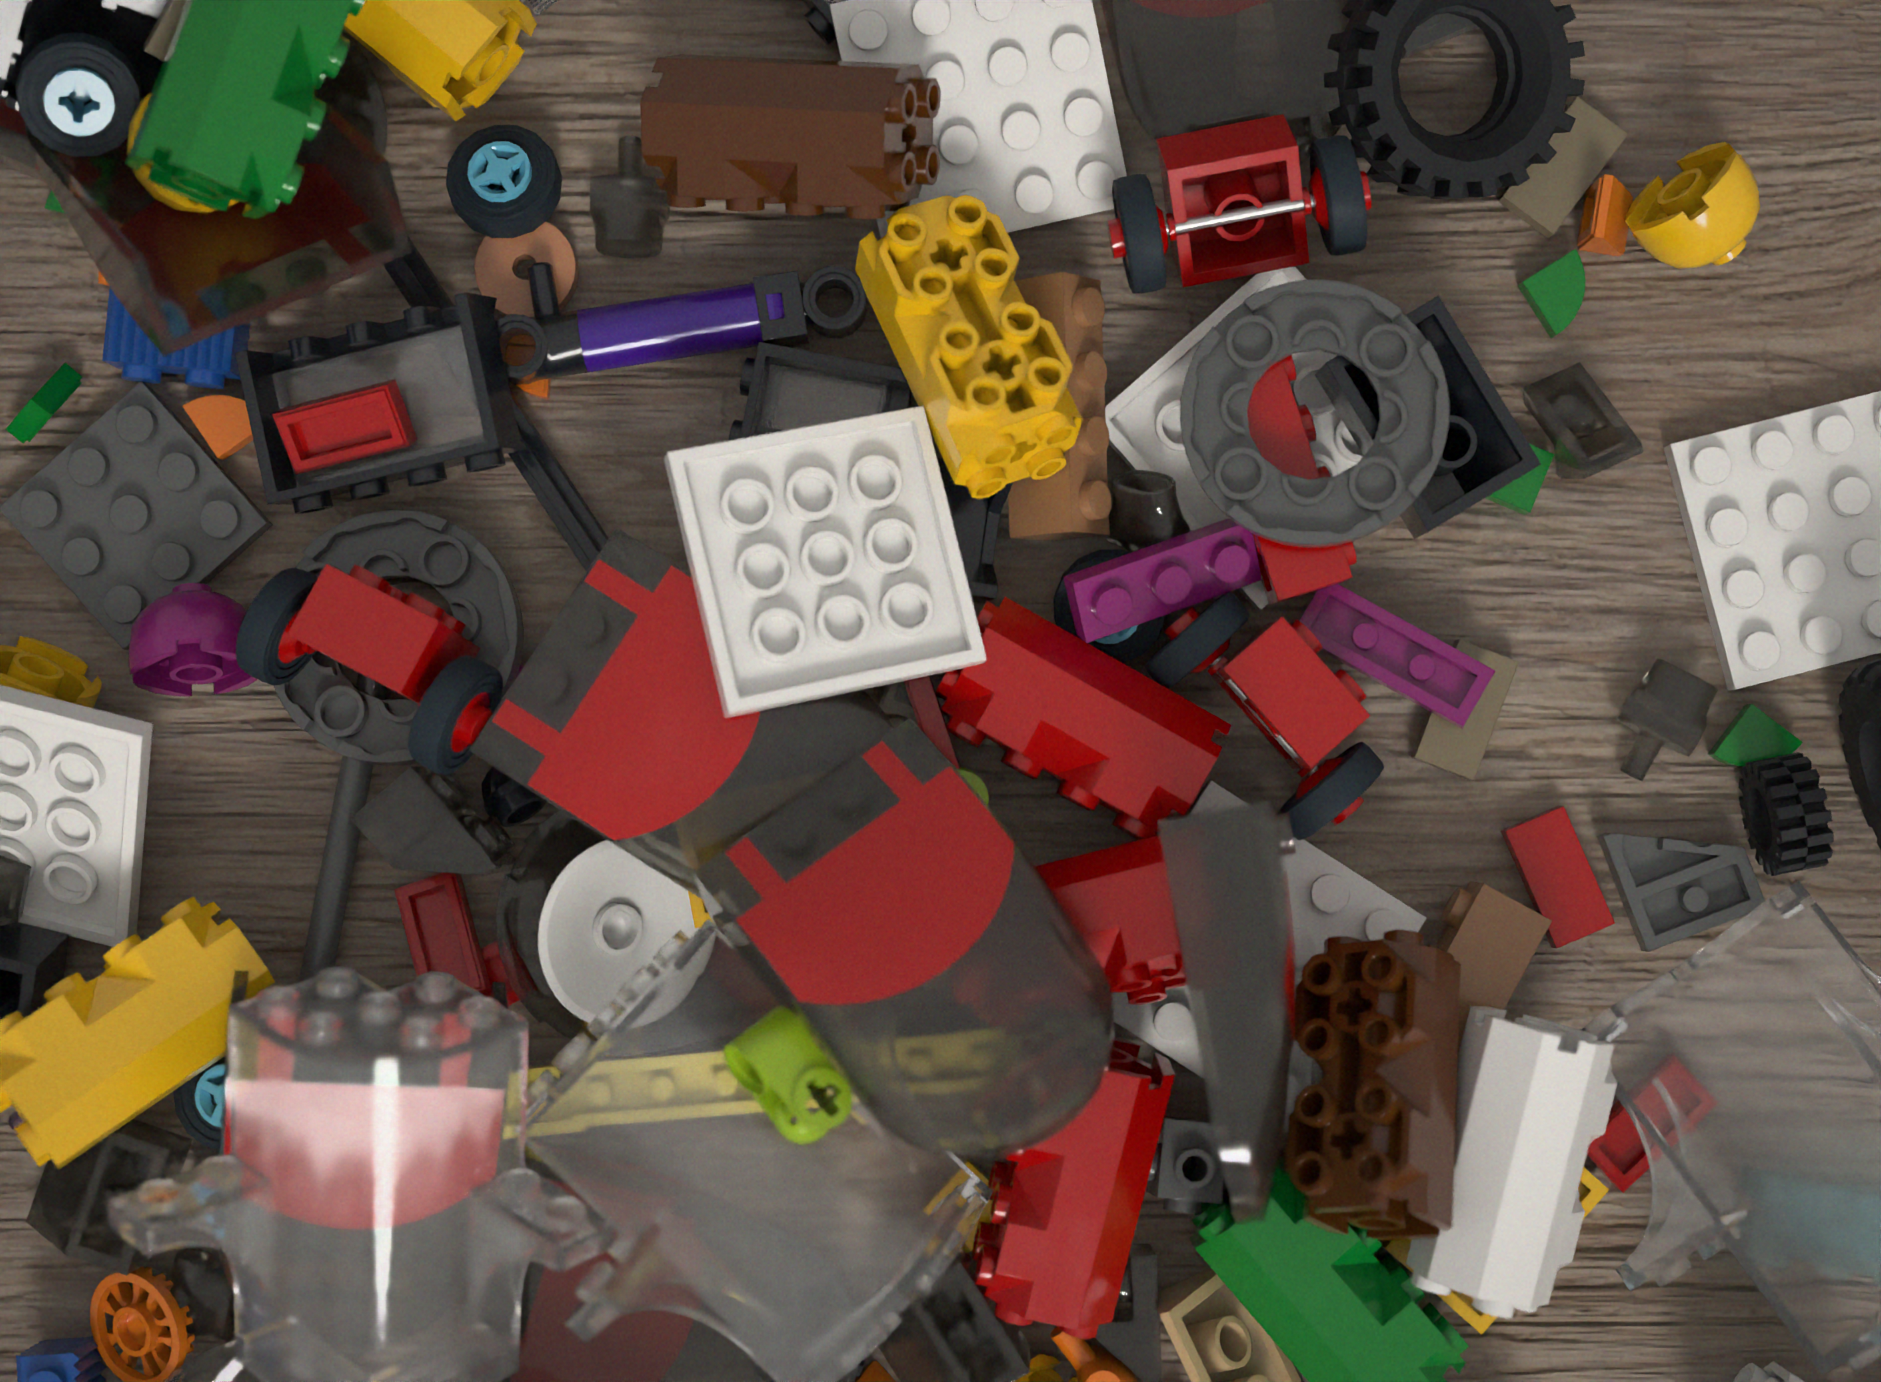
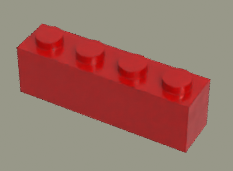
(1283, 439)

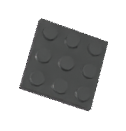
(134, 512)

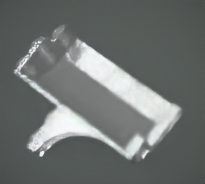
(1764, 1120)
(373, 1185)
(717, 1212)

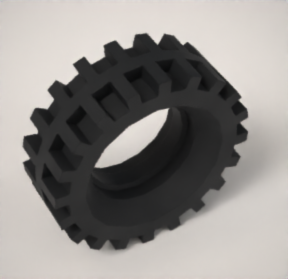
(1512, 134)

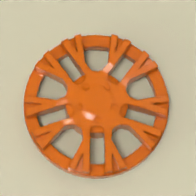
(140, 1325)

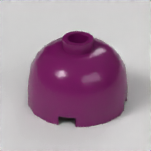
(187, 642)

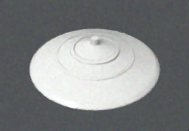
(604, 924)

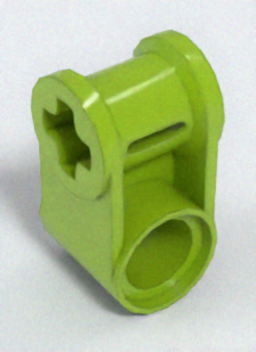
(784, 1070)

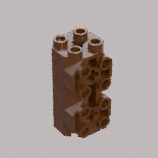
(791, 133)
(1380, 1112)

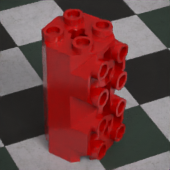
(1081, 720)
(1125, 914)
(1073, 1204)

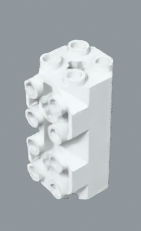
(1523, 1127)

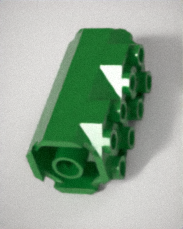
(240, 99)
(1327, 1294)

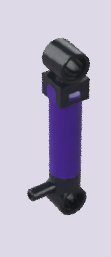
(675, 325)

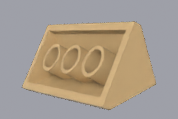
(1219, 1335)

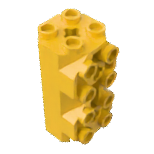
(445, 48)
(970, 343)
(126, 1036)

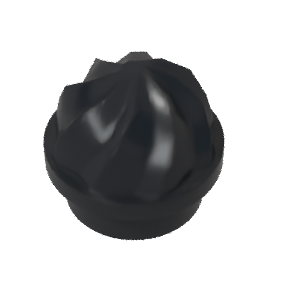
(508, 799)

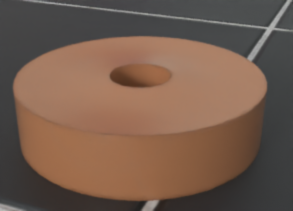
(498, 262)

